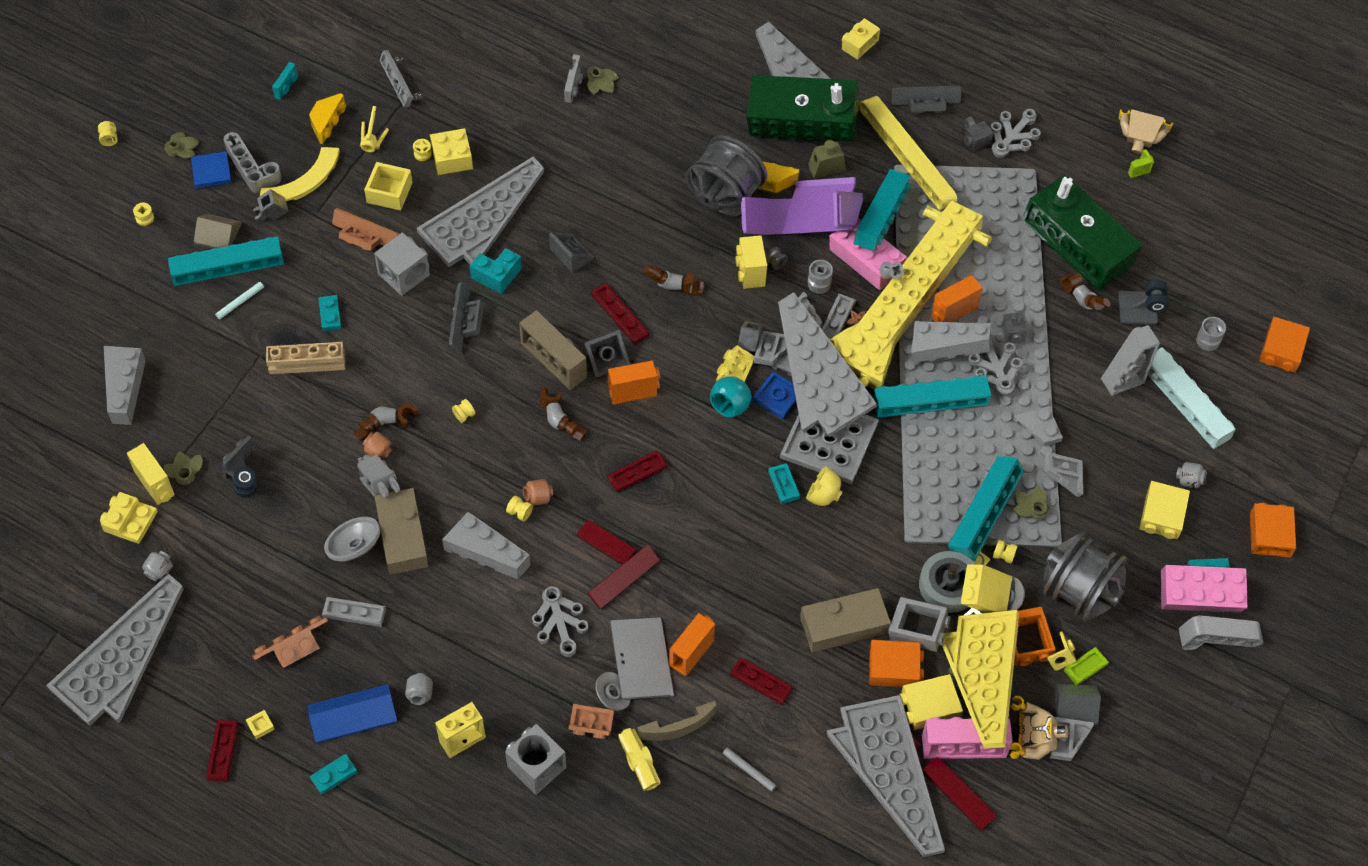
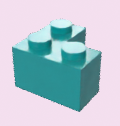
(497, 273)

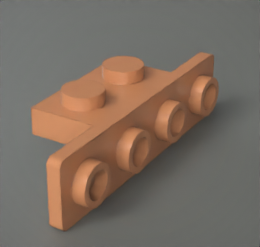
(361, 231)
(295, 645)

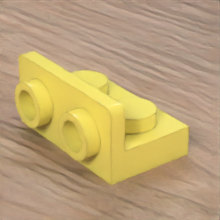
(736, 363)

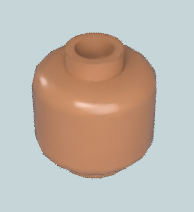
(377, 445)
(537, 492)

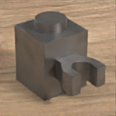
(977, 135)
(270, 205)
(1014, 327)
(750, 336)

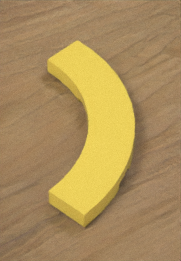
(312, 179)

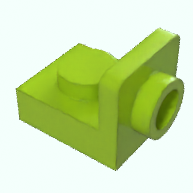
(1142, 165)

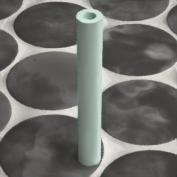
(238, 301)

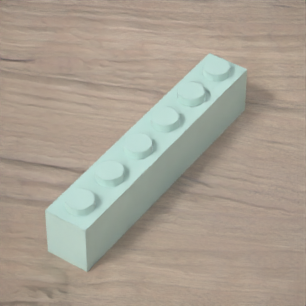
(1190, 399)

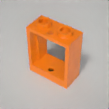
(1037, 616)

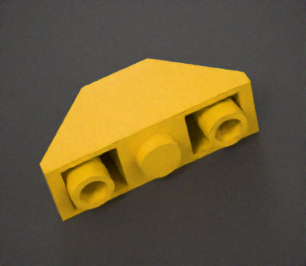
(326, 115)
(779, 177)

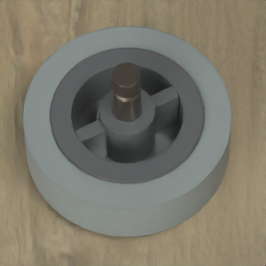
(943, 580)

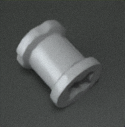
(895, 267)

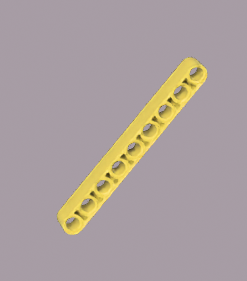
(908, 152)

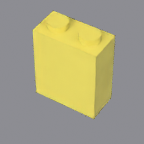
(150, 474)
(1164, 510)
(986, 589)
(930, 699)

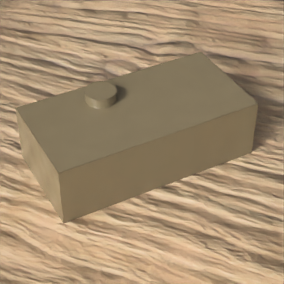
(553, 350)
(401, 531)
(845, 620)

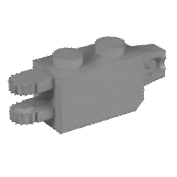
(377, 476)

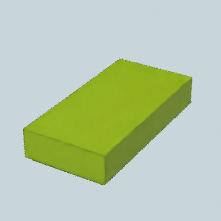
(1086, 666)

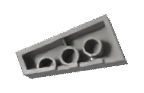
(949, 339)
(1132, 361)
(123, 379)
(483, 544)

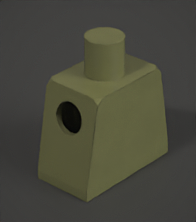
(827, 160)

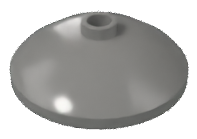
(352, 539)

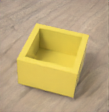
(451, 151)
(388, 186)
(751, 262)

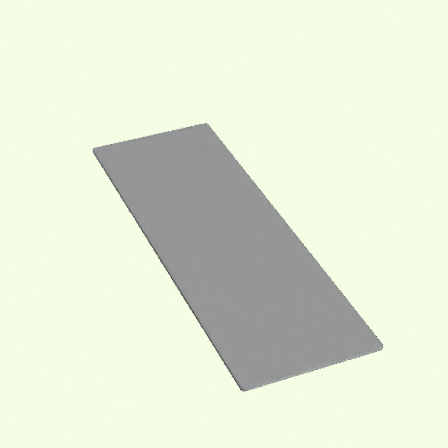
(953, 449)

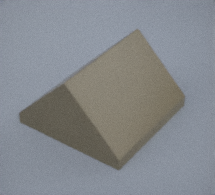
(215, 231)

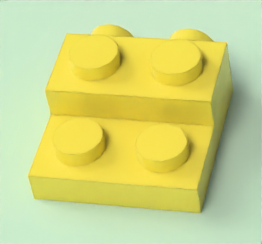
(127, 517)

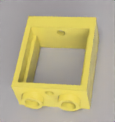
(452, 734)

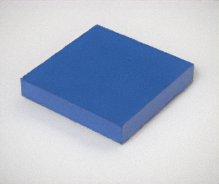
(211, 170)
(776, 395)

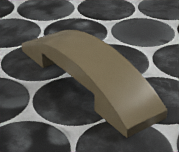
(653, 732)

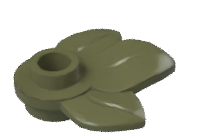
(602, 81)
(181, 145)
(184, 466)
(1029, 503)

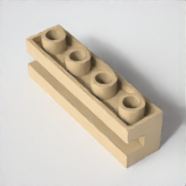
(305, 358)

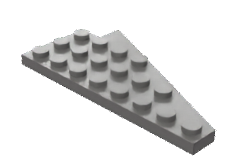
(784, 57)
(479, 219)
(822, 380)
(113, 665)
(884, 756)

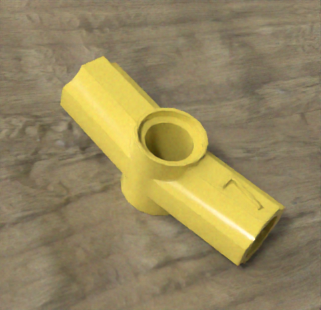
(639, 759)

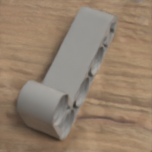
(254, 175)
(1219, 631)

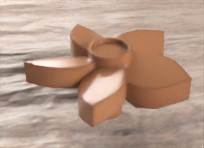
(855, 318)

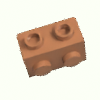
(591, 720)

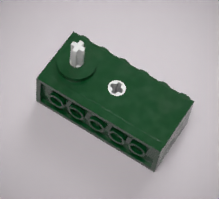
(803, 108)
(1081, 232)

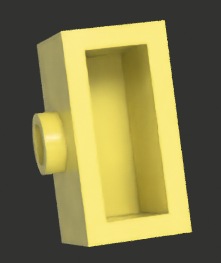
(860, 38)

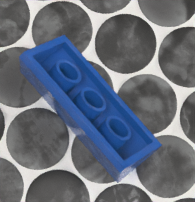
(351, 713)

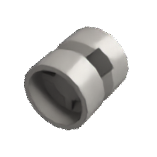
(820, 276)
(1211, 333)

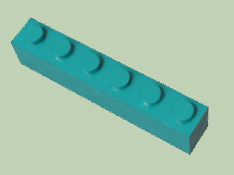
(882, 210)
(225, 261)
(932, 396)
(986, 507)

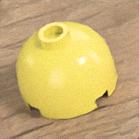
(825, 488)

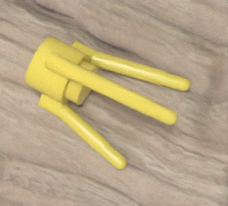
(369, 142)

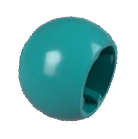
(730, 396)

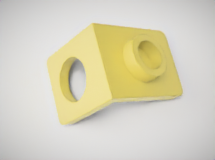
(1067, 653)

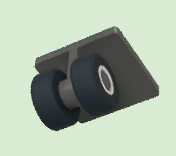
(1143, 306)
(233, 465)

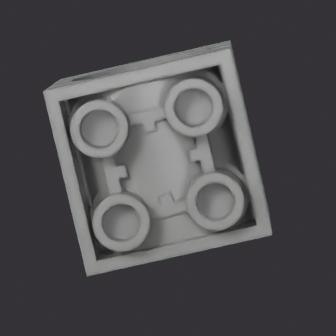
(402, 263)
(540, 775)

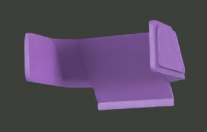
(815, 207)

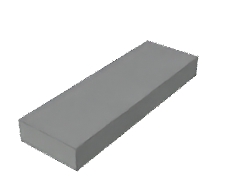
(838, 315)
(354, 611)

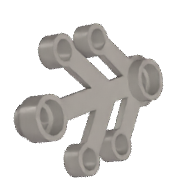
(1028, 118)
(997, 367)
(559, 618)

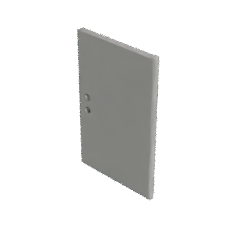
(645, 662)

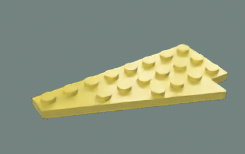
(983, 667)

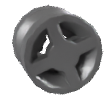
(776, 258)

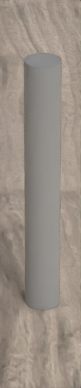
(749, 769)

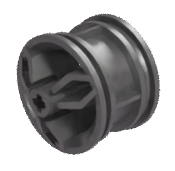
(726, 175)
(1084, 576)

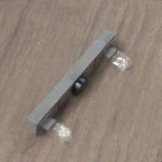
(397, 78)

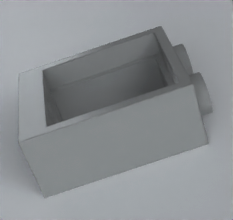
(927, 642)

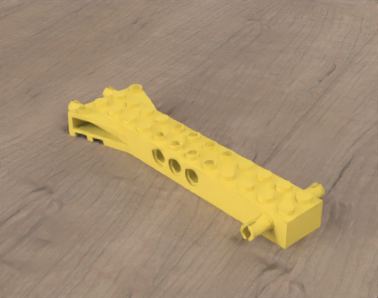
(871, 342)

